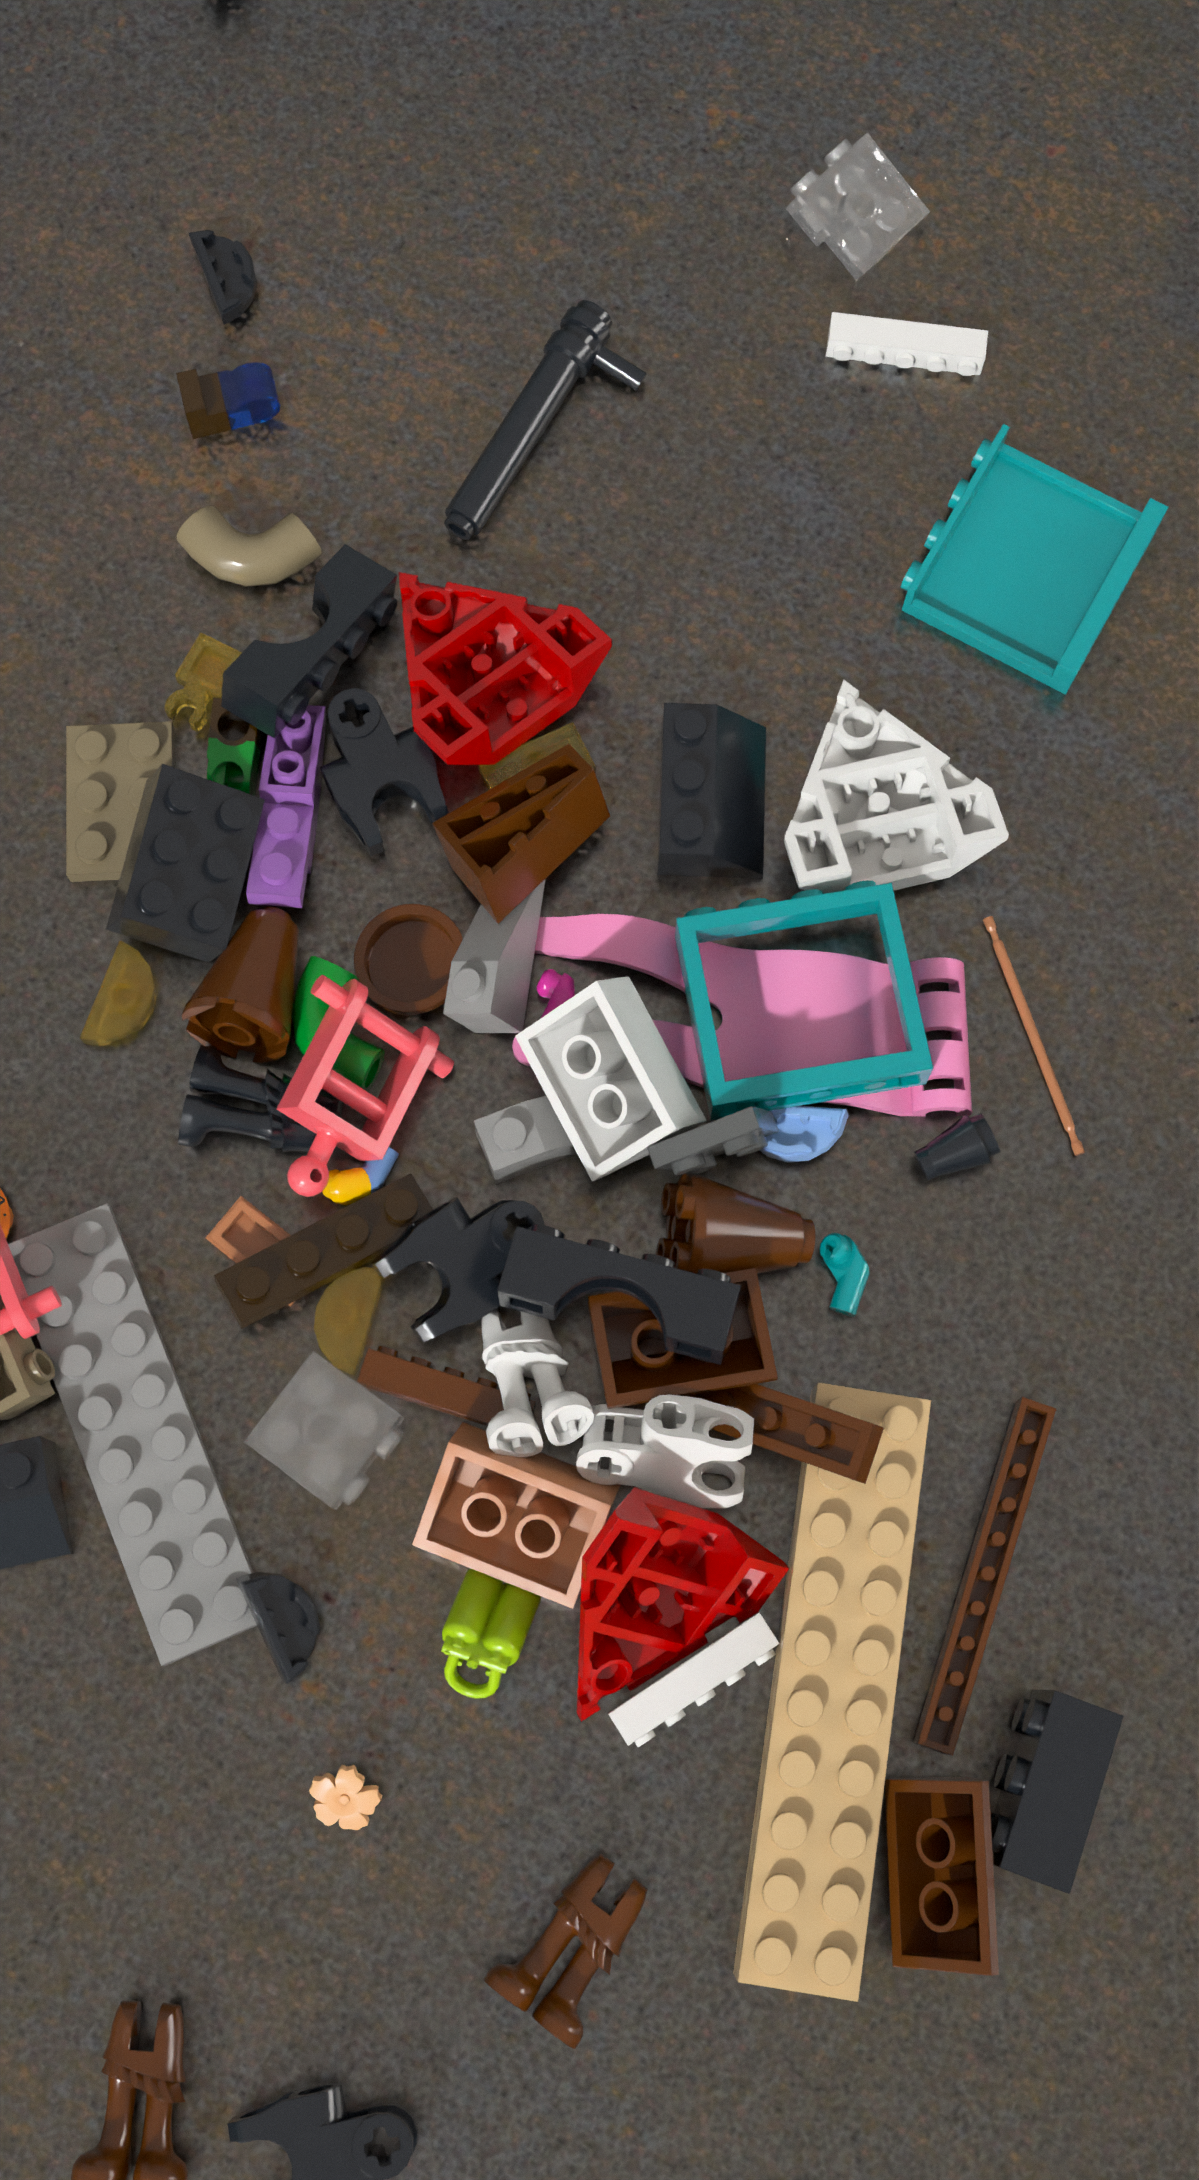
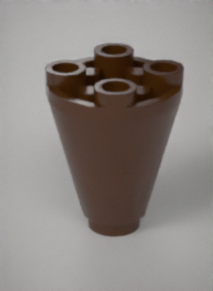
(730, 1229)

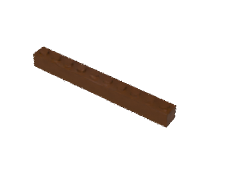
(984, 1576)

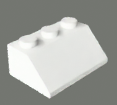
(609, 1076)

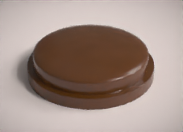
(407, 958)

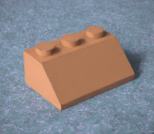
(514, 1516)

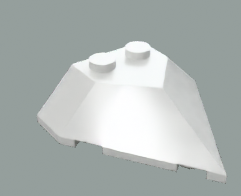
(886, 807)

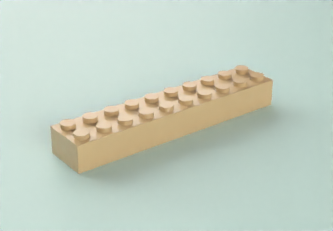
(832, 1709)

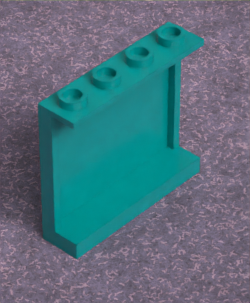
(1028, 563)

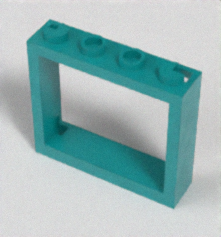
(818, 1082)

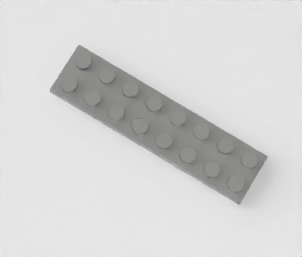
(137, 1435)

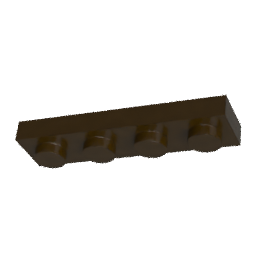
(321, 1251)

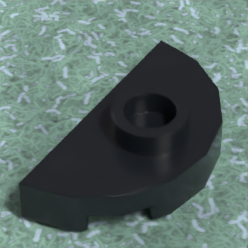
(227, 272)
(284, 1619)

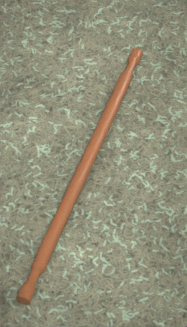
(1033, 1035)

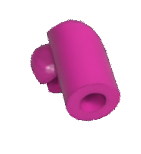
(556, 988)

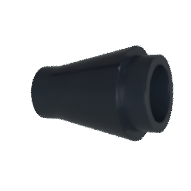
(958, 1148)

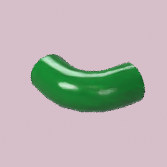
(358, 1059)

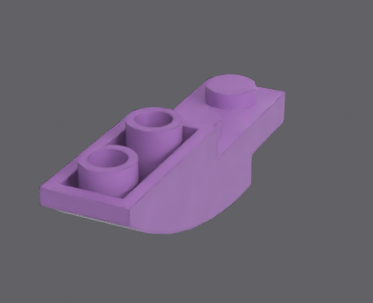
(290, 812)

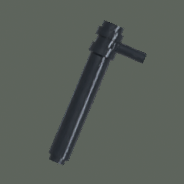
(566, 358)

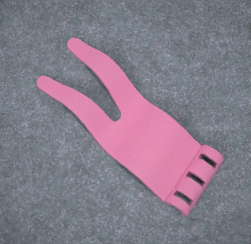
(786, 1007)

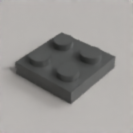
(733, 1134)

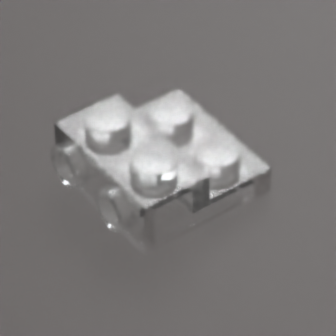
(856, 205)
(326, 1432)

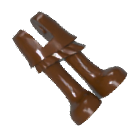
(599, 1936)
(156, 2075)

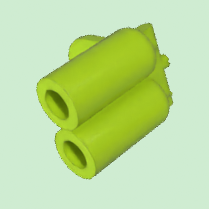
(486, 1630)

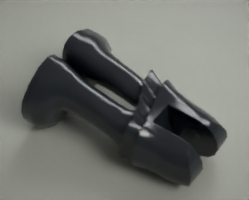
(213, 1077)

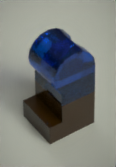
(228, 398)

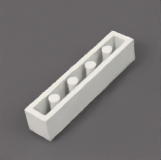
(906, 344)
(694, 1680)

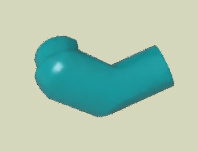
(849, 1270)

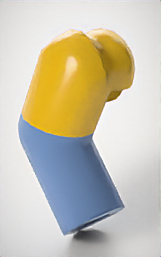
(356, 1183)

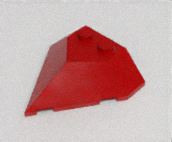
(491, 667)
(657, 1586)

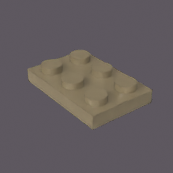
(104, 791)

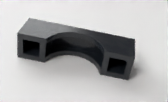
(275, 681)
(551, 1272)

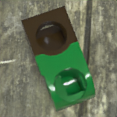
(233, 750)

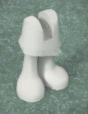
(532, 1353)

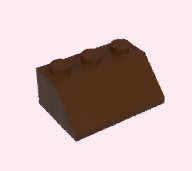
(639, 1368)
(941, 1874)

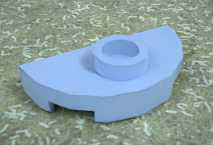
(804, 1132)

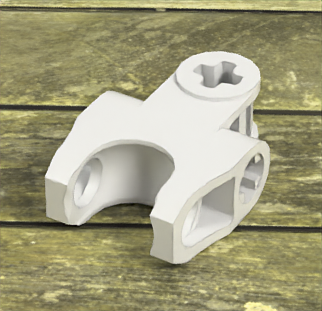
(669, 1449)

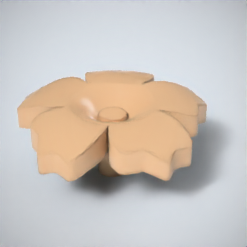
(344, 1798)

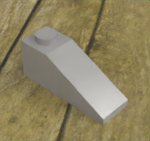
(494, 969)
(522, 1139)

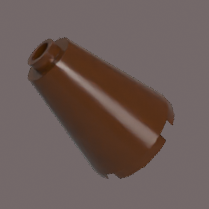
(249, 990)

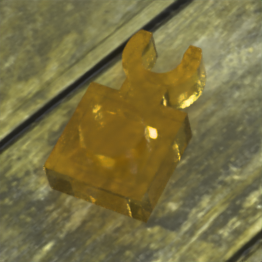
(201, 677)

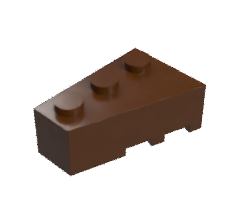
(523, 829)

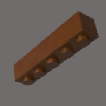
(430, 1387)

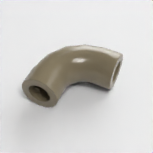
(246, 557)

